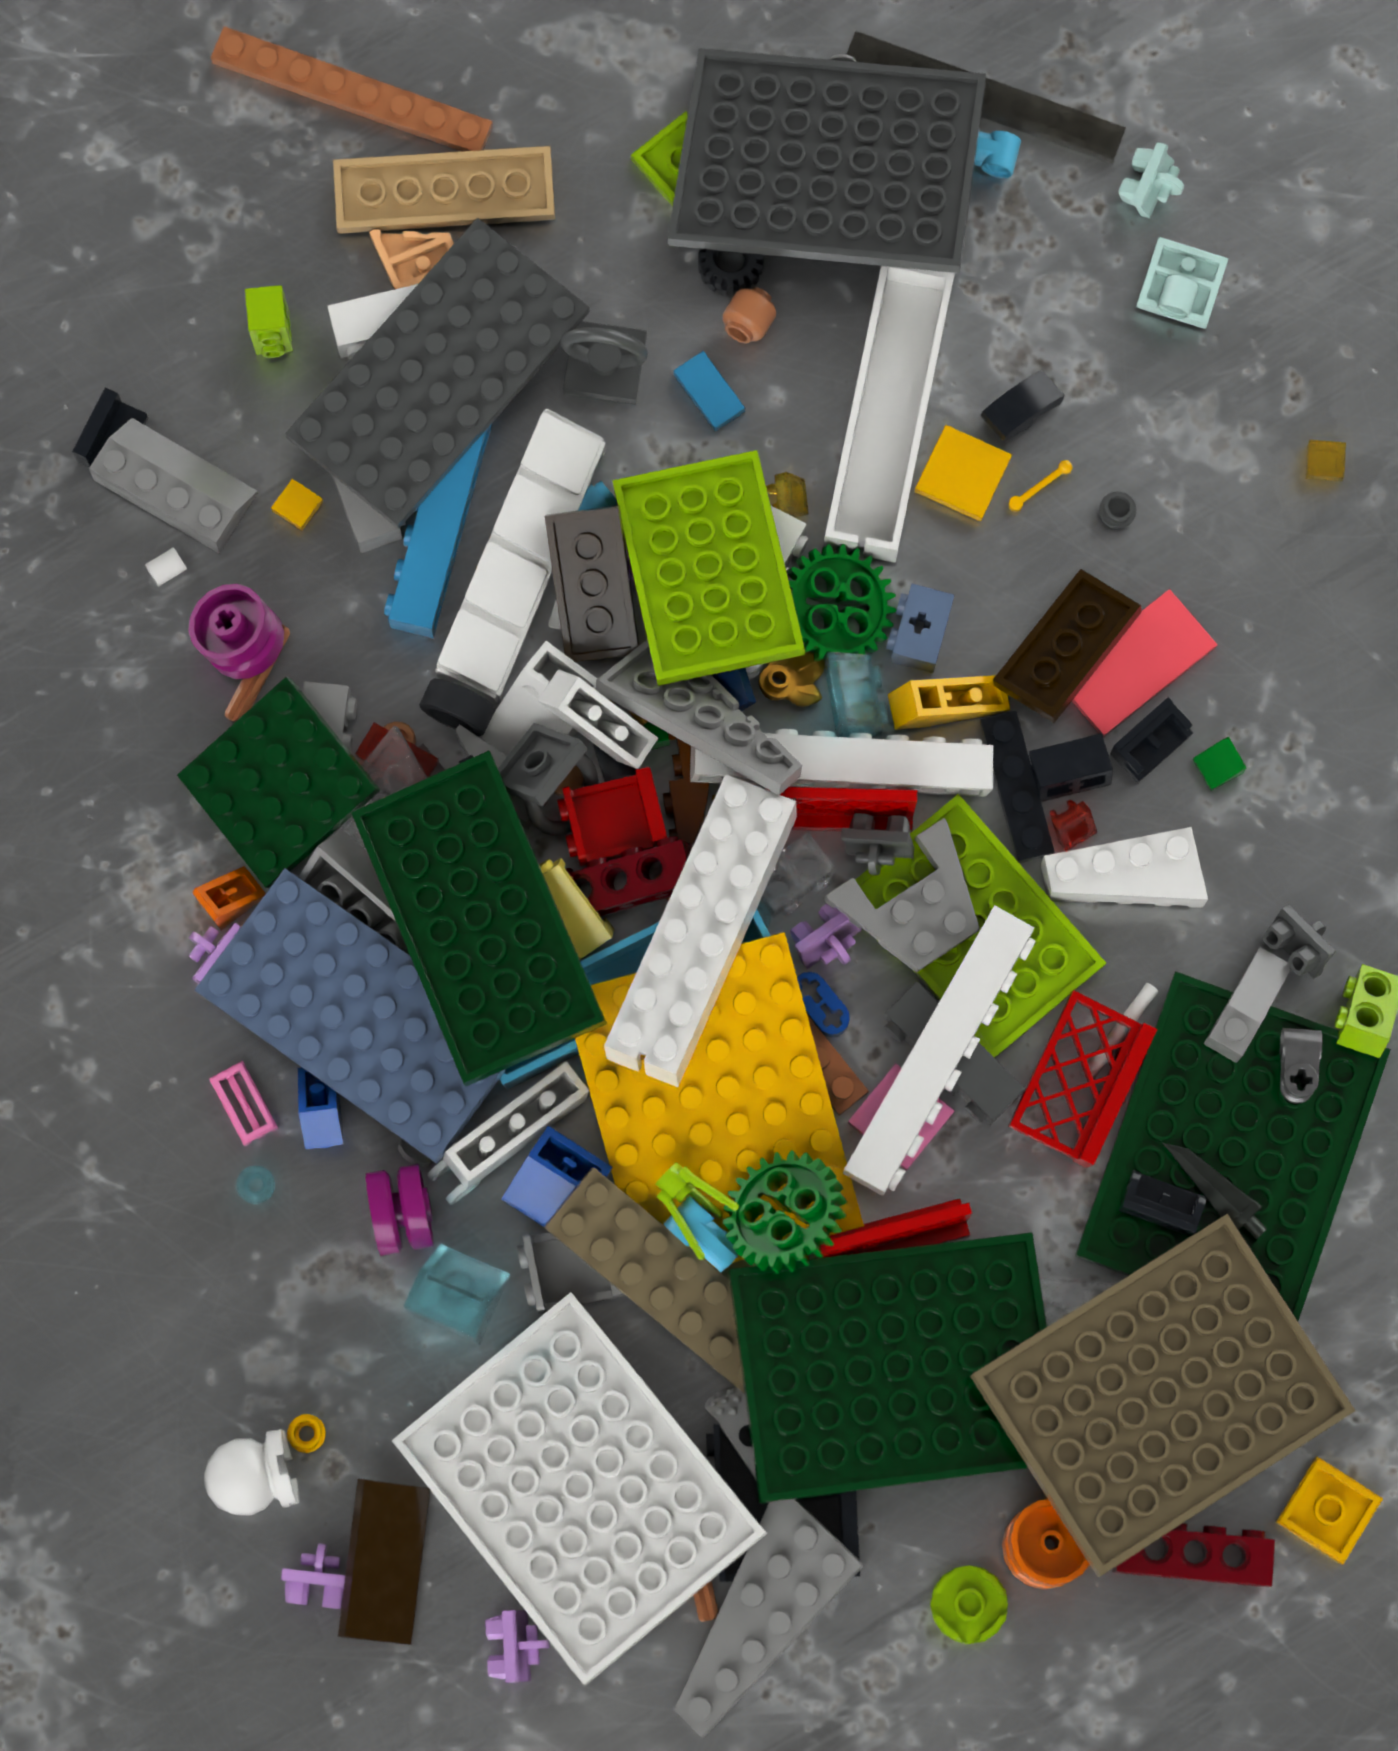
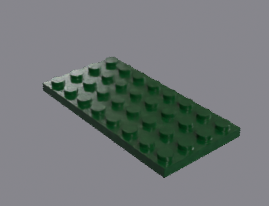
(478, 918)

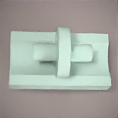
(1157, 181)

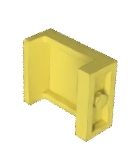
(580, 918)

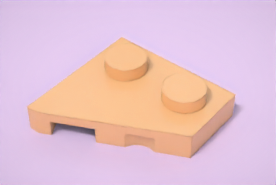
(409, 255)

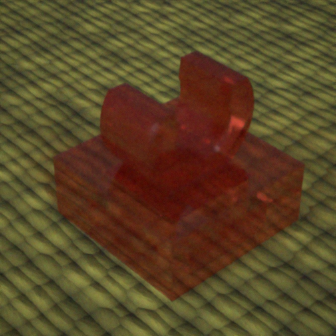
(1073, 824)

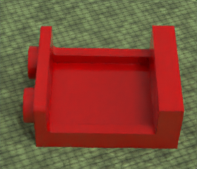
(612, 817)

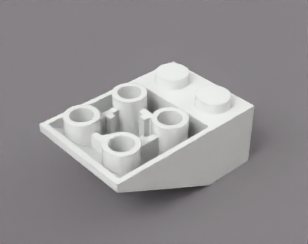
(520, 705)

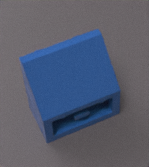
(550, 1175)

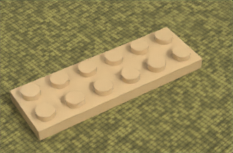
(443, 189)

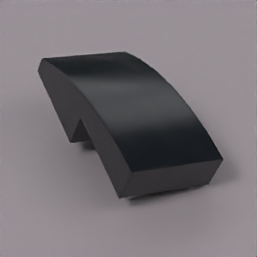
(1021, 404)

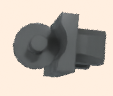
(878, 846)
(1301, 941)

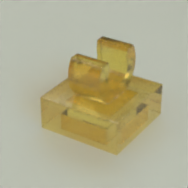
(790, 494)

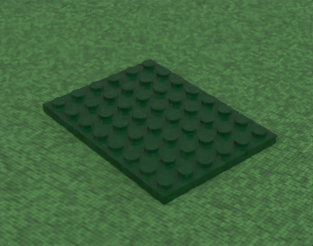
(1245, 1129)
(869, 1363)

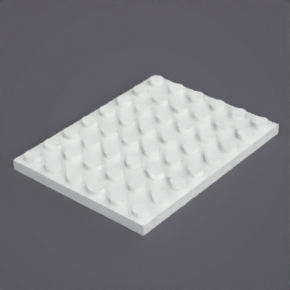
(579, 1488)

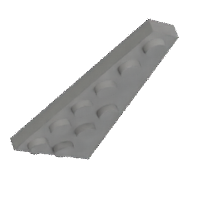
(701, 716)
(770, 1603)

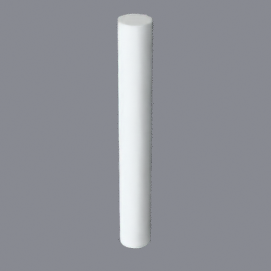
(1119, 1031)

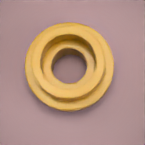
(297, 1425)

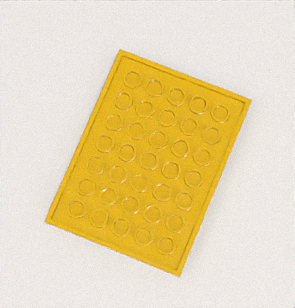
(742, 1097)

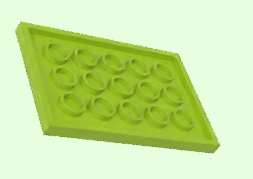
(708, 568)
(1058, 959)

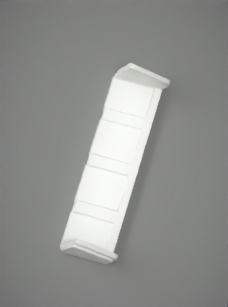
(517, 557)

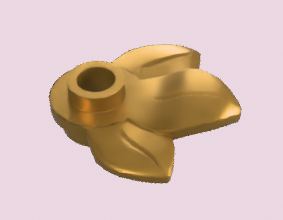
(798, 679)

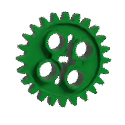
(838, 572)
(762, 1240)

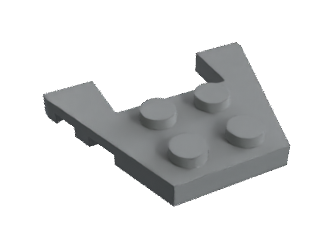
(925, 917)

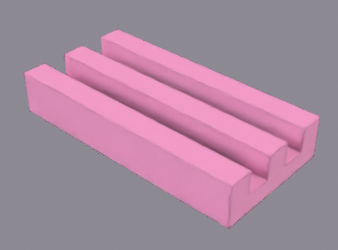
(258, 1132)

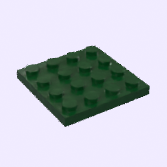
(278, 782)

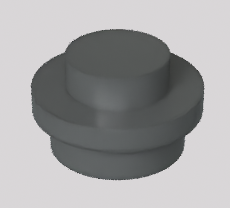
(1117, 510)

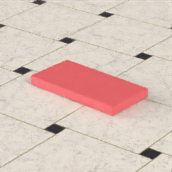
(1143, 663)

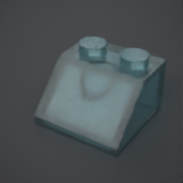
(854, 694)

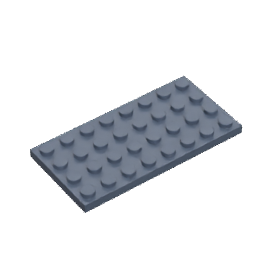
(345, 1013)

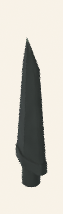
(1219, 1191)

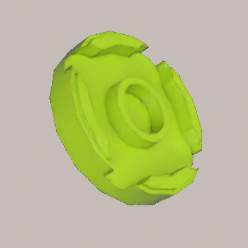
(969, 1604)

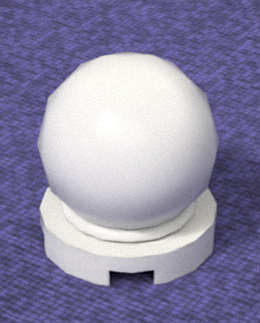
(248, 1474)

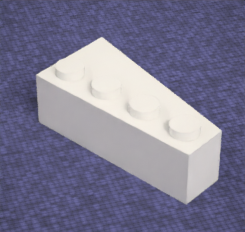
(1139, 870)

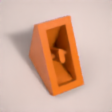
(229, 896)

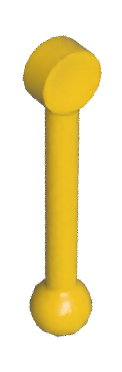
(1016, 502)

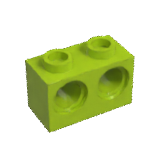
(268, 321)
(1374, 1011)

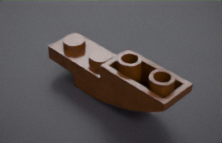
(685, 798)

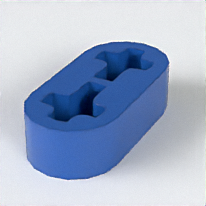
(828, 999)

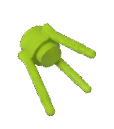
(679, 1184)

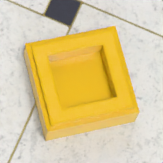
(297, 504)

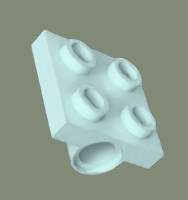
(1182, 282)

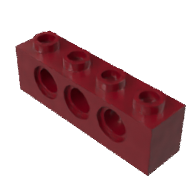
(636, 864)
(1253, 1570)

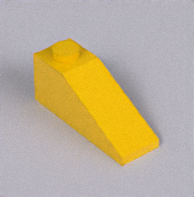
(945, 701)

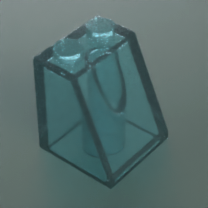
(456, 1293)

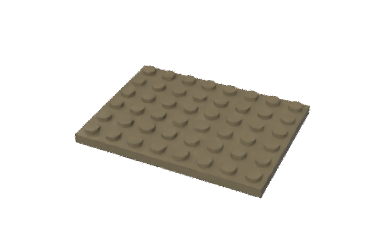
(1162, 1394)

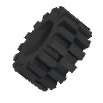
(729, 281)

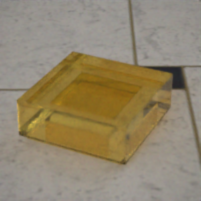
(1325, 460)

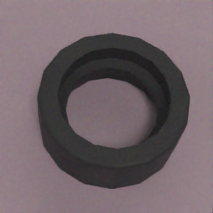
(456, 705)

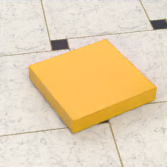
(963, 473)
(1329, 1510)

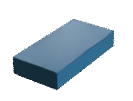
(709, 391)

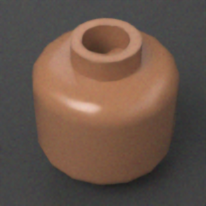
(749, 315)

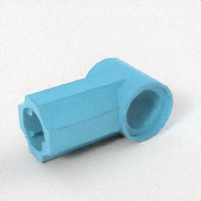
(997, 153)
(708, 1234)

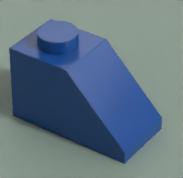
(318, 1112)

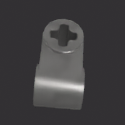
(1299, 1057)

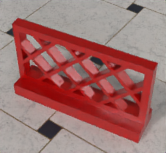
(834, 807)
(1112, 1093)
(915, 1228)

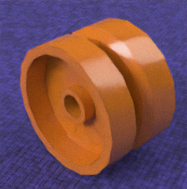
(1028, 1555)

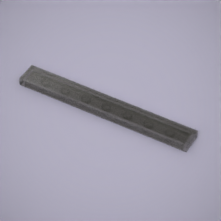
(1010, 105)

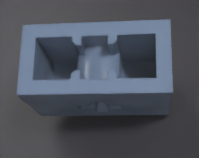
(922, 649)

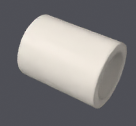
(165, 566)

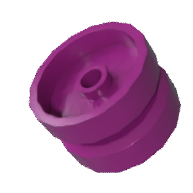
(236, 631)
(402, 1209)

